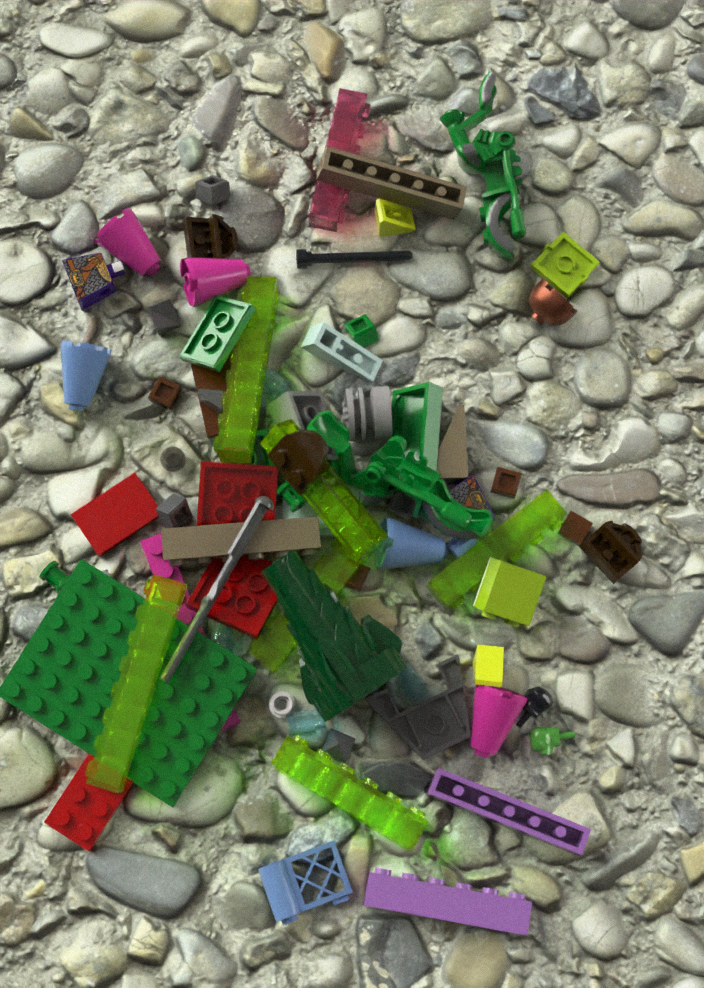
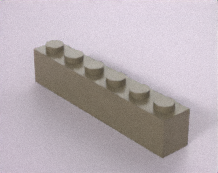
(391, 183)
(214, 541)

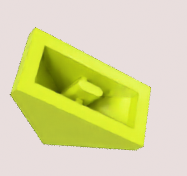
(393, 218)
(488, 665)

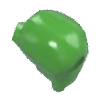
(545, 738)

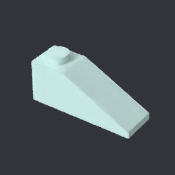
(341, 351)

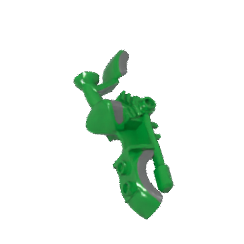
(492, 158)
(394, 472)

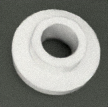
(277, 697)

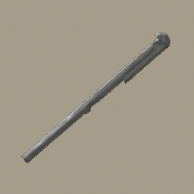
(236, 550)

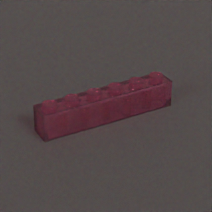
(344, 134)

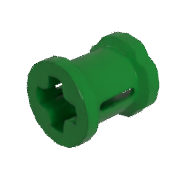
(295, 504)
(54, 576)

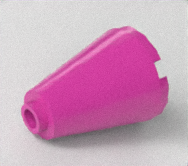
(129, 243)
(211, 277)
(493, 717)

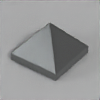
(338, 745)

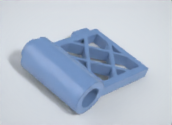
(283, 889)

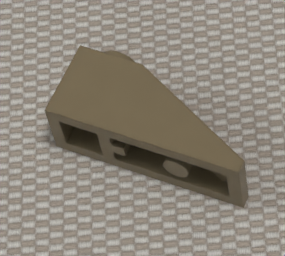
(452, 452)

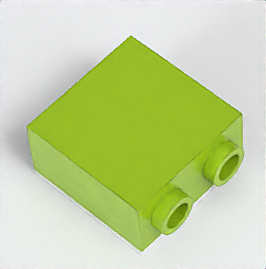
(509, 592)

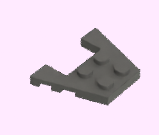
(434, 722)

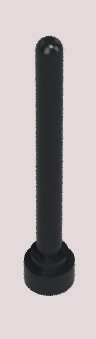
(305, 258)

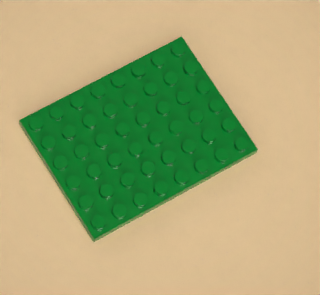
(75, 660)

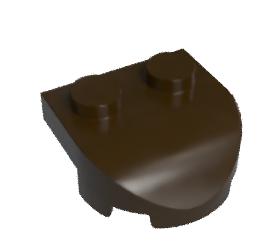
(209, 237)
(301, 458)
(613, 549)

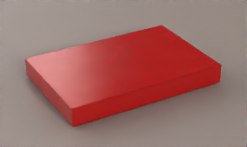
(116, 514)

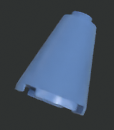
(82, 372)
(408, 546)

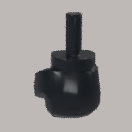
(537, 701)

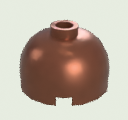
(549, 305)

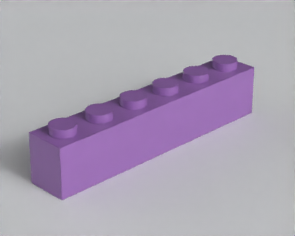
(508, 812)
(448, 903)

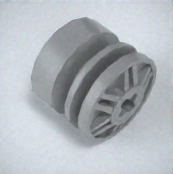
(368, 413)

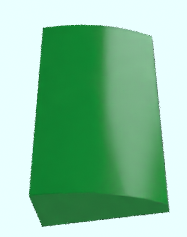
(417, 419)

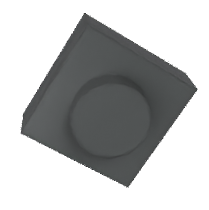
(402, 506)

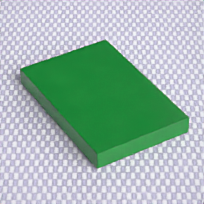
(217, 333)

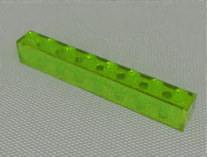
(247, 373)
(136, 684)

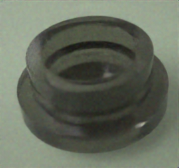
(173, 459)

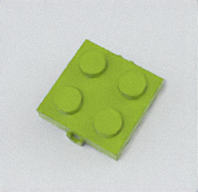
(565, 264)

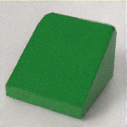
(362, 331)

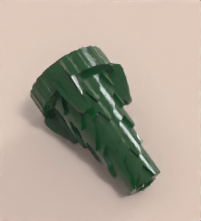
(337, 654)

